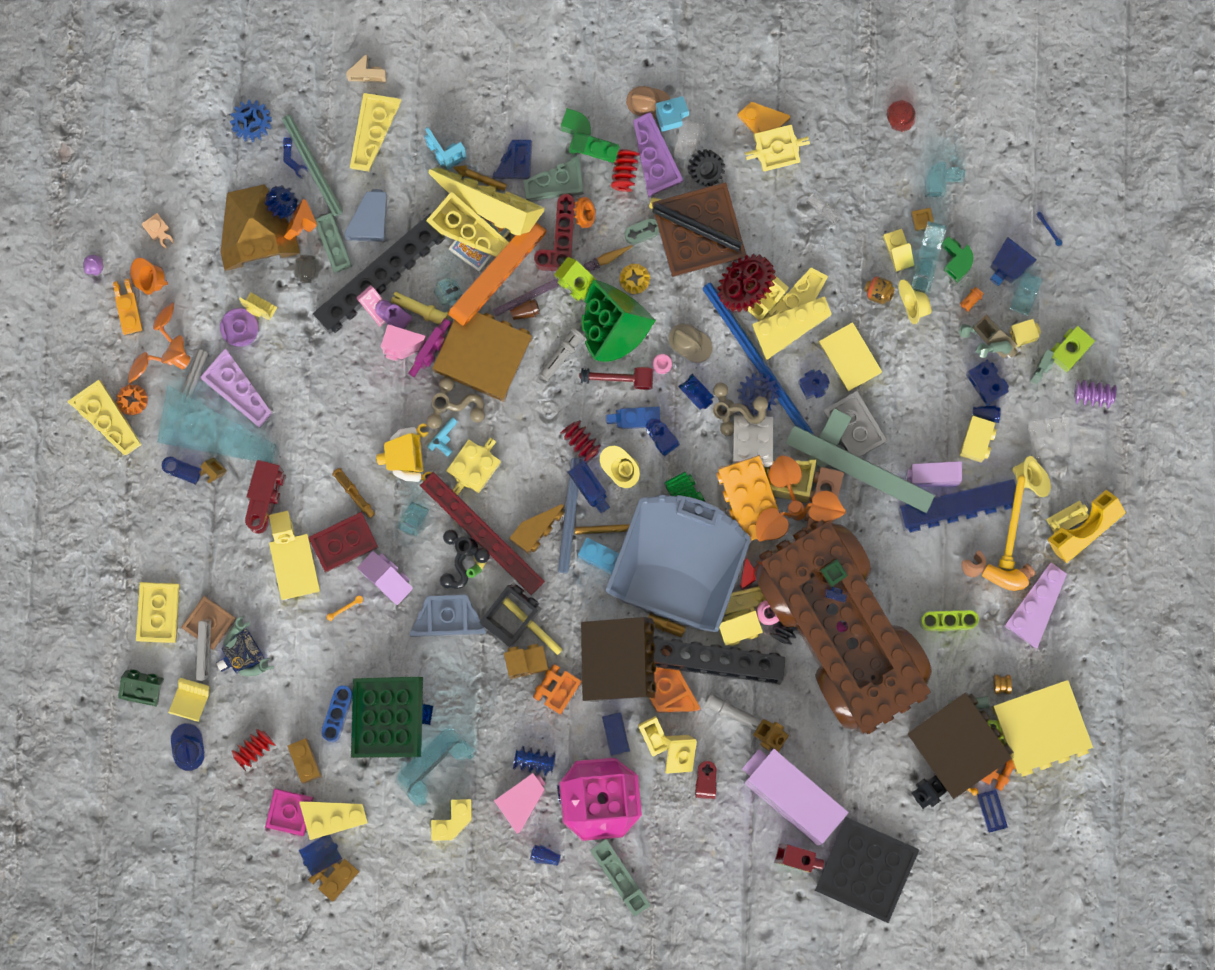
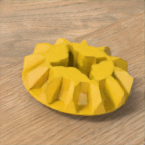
(629, 286)

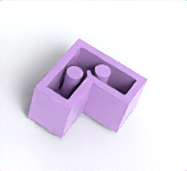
(385, 577)

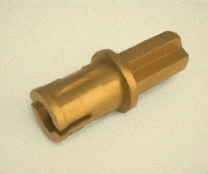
(667, 625)

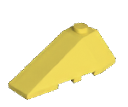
(462, 224)

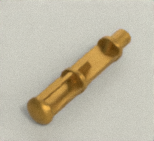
(353, 492)

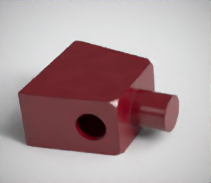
(791, 857)

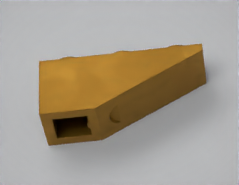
(532, 530)

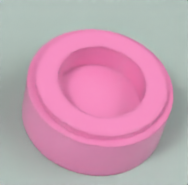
(662, 364)

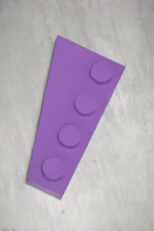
(656, 160)

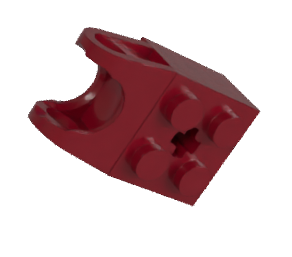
(263, 494)

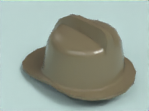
(690, 343)

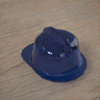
(187, 747)

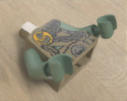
(995, 338)

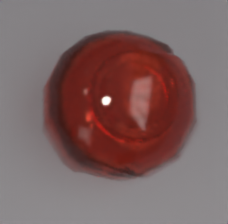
(901, 115)

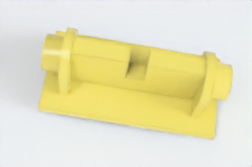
(1068, 517)

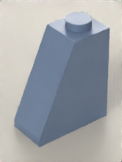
(369, 218)

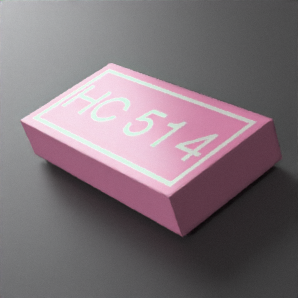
(369, 300)

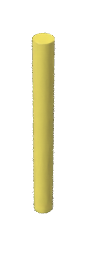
(533, 626)

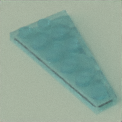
(200, 428)

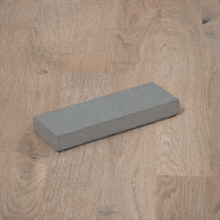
(203, 649)

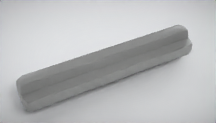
(195, 372)

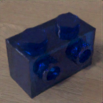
(987, 382)

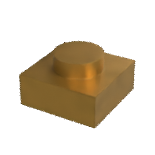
(921, 218)

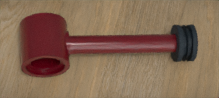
(641, 379)

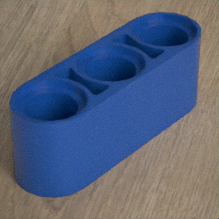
(336, 703)

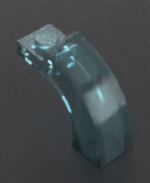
(928, 257)

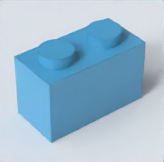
(598, 555)

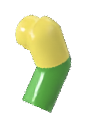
(476, 569)

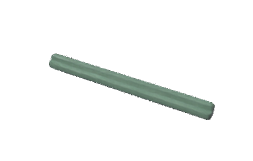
(312, 165)

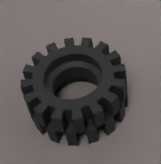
(713, 175)

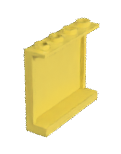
(1043, 728)

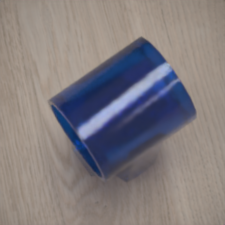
(182, 471)

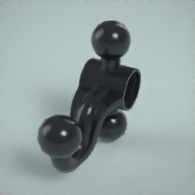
(481, 555)

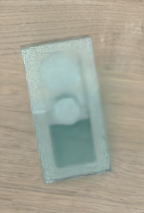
(1026, 293)
(413, 519)

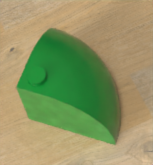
(613, 322)

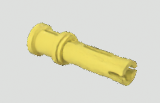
(428, 312)

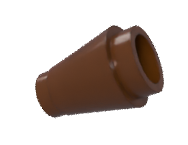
(525, 310)

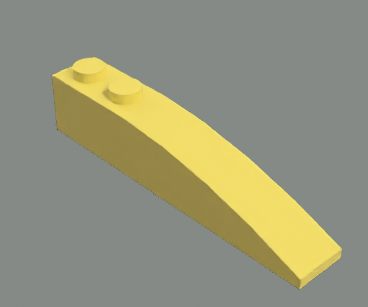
(503, 209)

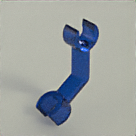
(287, 145)

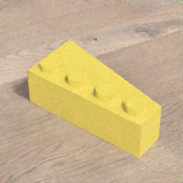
(803, 488)

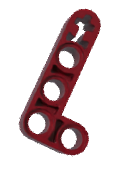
(560, 233)

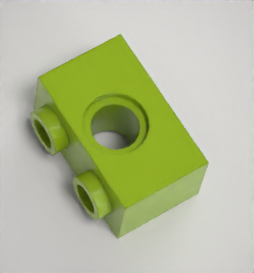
(569, 272)
(1081, 342)

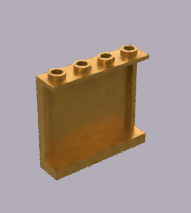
(483, 354)

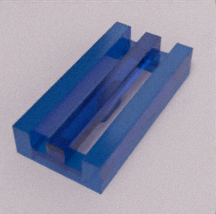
(993, 814)

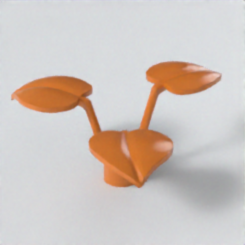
(174, 354)
(824, 504)

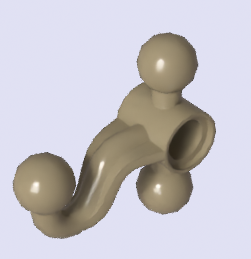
(446, 385)
(727, 427)

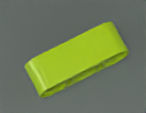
(958, 616)

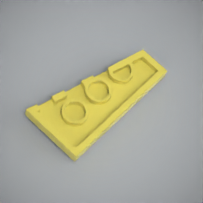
(373, 124)
(804, 291)
(784, 328)

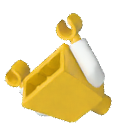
(404, 454)

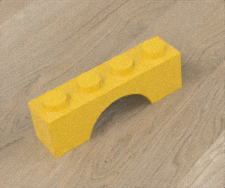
(1104, 512)

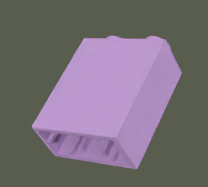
(793, 795)

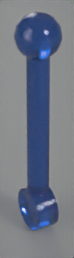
(1058, 242)

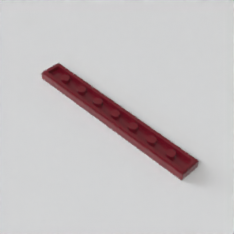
(482, 533)

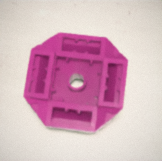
(579, 799)

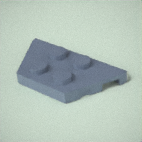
(447, 616)

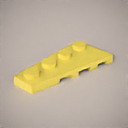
(103, 413)

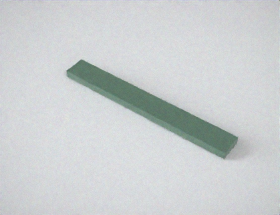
(860, 469)

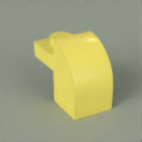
(773, 298)

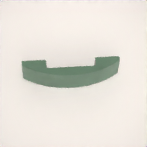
(620, 877)

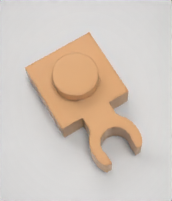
(157, 229)

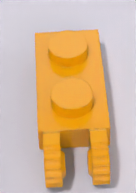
(127, 309)

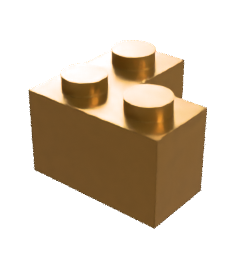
(525, 662)

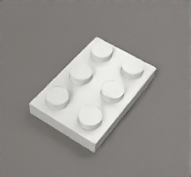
(753, 440)

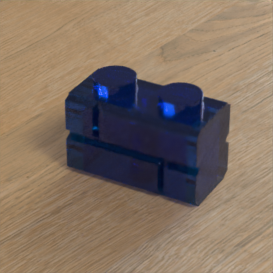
(615, 734)

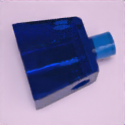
(1010, 262)

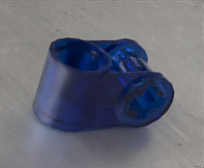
(663, 438)

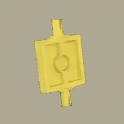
(777, 148)
(473, 466)

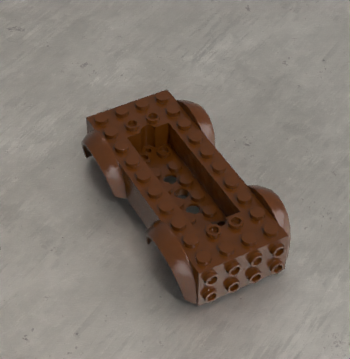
(888, 664)

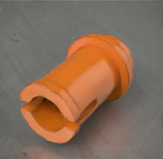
(971, 299)

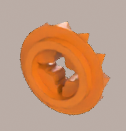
(587, 218)
(136, 407)

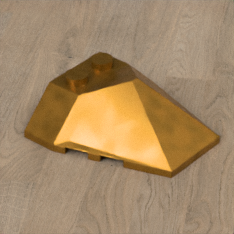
(251, 230)

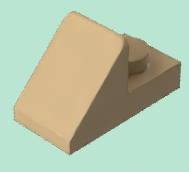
(360, 72)

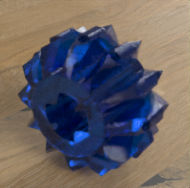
(281, 201)

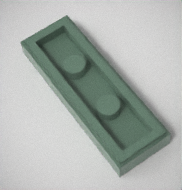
(333, 243)
(834, 430)

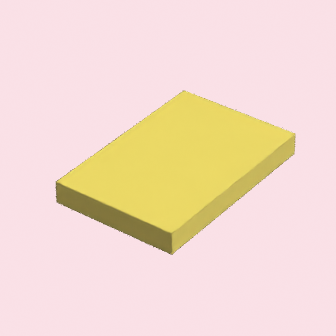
(850, 357)
(295, 568)
(157, 612)

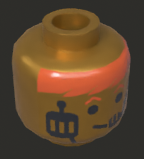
(879, 290)

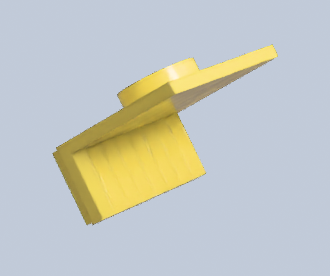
(258, 306)
(189, 699)
(680, 753)

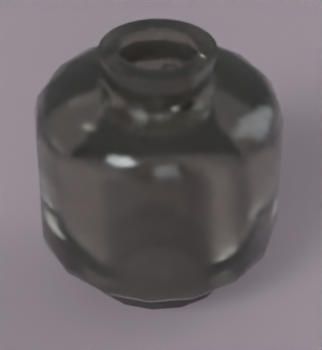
(306, 268)

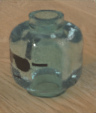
(447, 292)

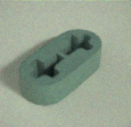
(643, 236)

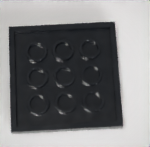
(867, 870)

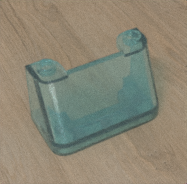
(410, 777)

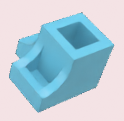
(671, 112)

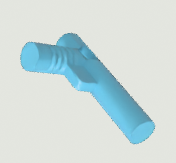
(443, 438)

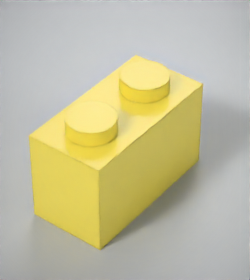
(977, 439)
(740, 626)

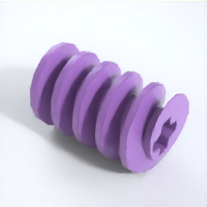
(1094, 394)

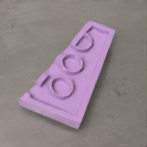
(233, 385)
(1035, 609)

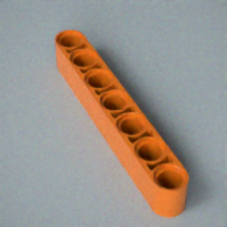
(496, 274)

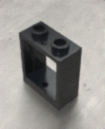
(498, 630)

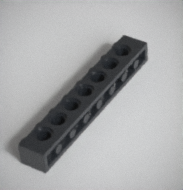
(368, 275)
(694, 664)

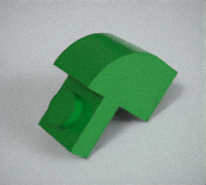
(573, 123)
(961, 261)

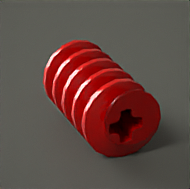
(623, 170)
(252, 748)

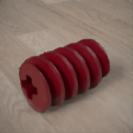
(581, 441)

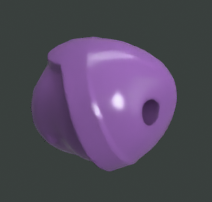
(93, 265)

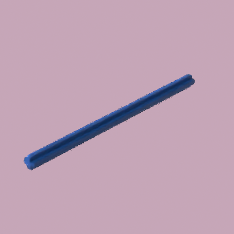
(755, 356)

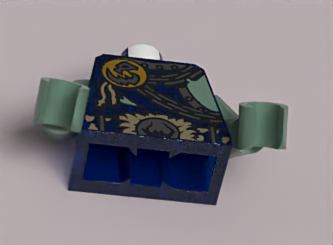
(242, 652)

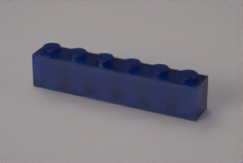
(959, 505)

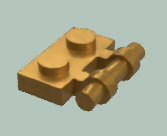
(338, 879)

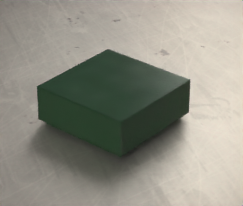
(834, 572)

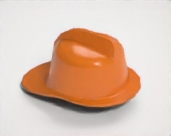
(147, 276)

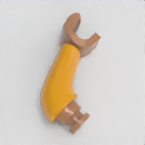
(1010, 580)

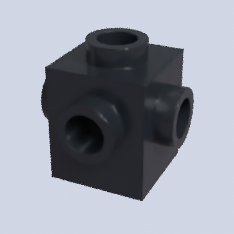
(929, 792)

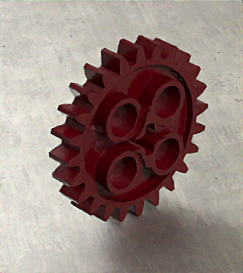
(746, 283)

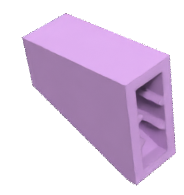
(935, 474)

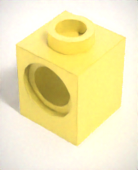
(1025, 332)
(282, 527)

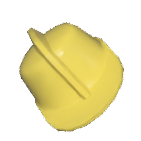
(915, 302)
(620, 466)
(1035, 476)

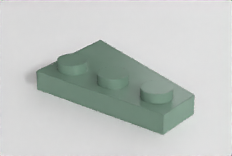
(558, 181)

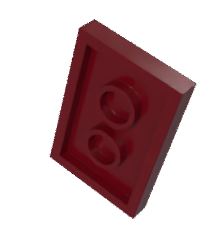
(343, 542)

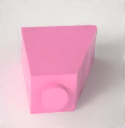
(521, 800)

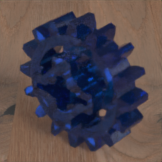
(753, 386)

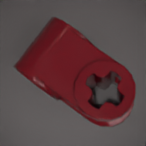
(705, 784)

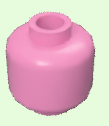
(760, 611)

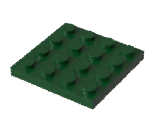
(387, 717)

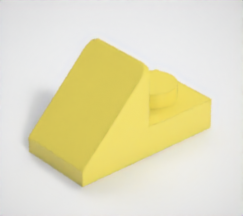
(899, 250)
(653, 735)

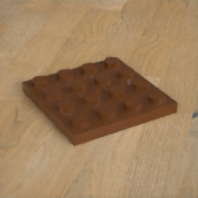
(688, 250)

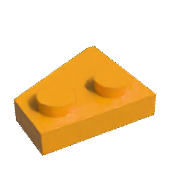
(761, 118)

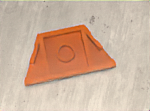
(672, 691)

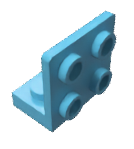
(452, 156)

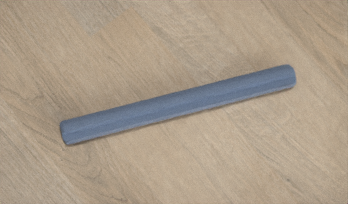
(568, 525)

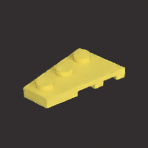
(330, 818)

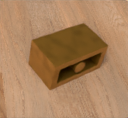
(304, 761)

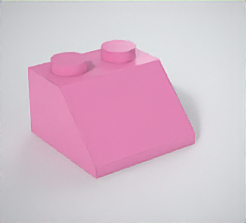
(401, 343)

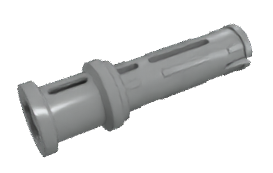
(567, 347)
(724, 707)

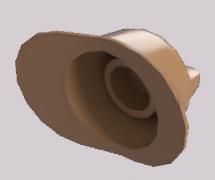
(644, 99)

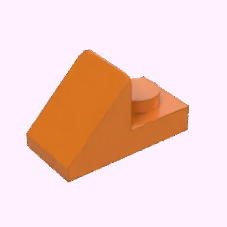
(301, 219)

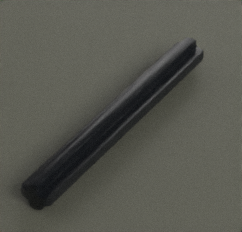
(697, 227)

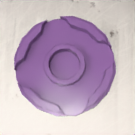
(239, 327)

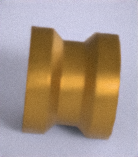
(1002, 684)

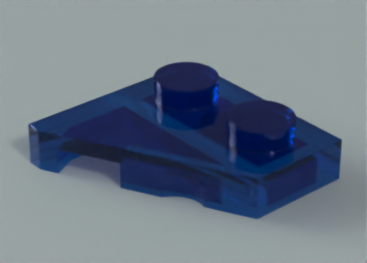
(516, 161)

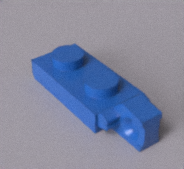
(633, 417)

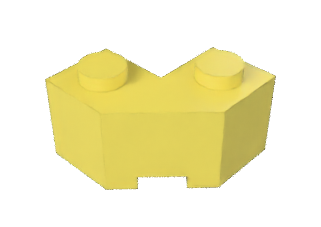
(449, 829)

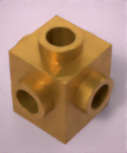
(771, 735)

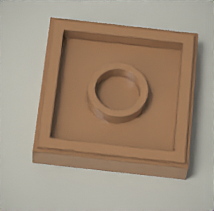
(220, 620)

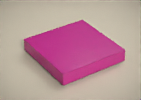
(286, 812)

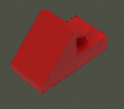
(748, 575)

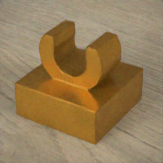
(213, 469)

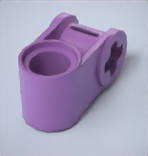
(392, 314)

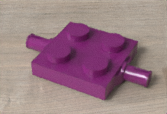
(426, 354)

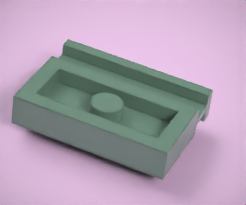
(1044, 365)

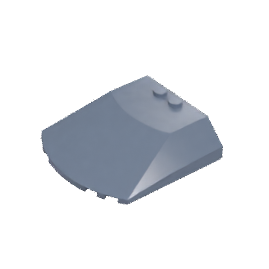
(680, 561)

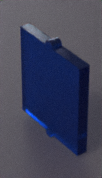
(320, 854)

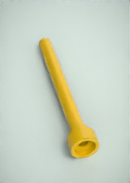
(1007, 559)

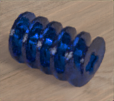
(536, 760)

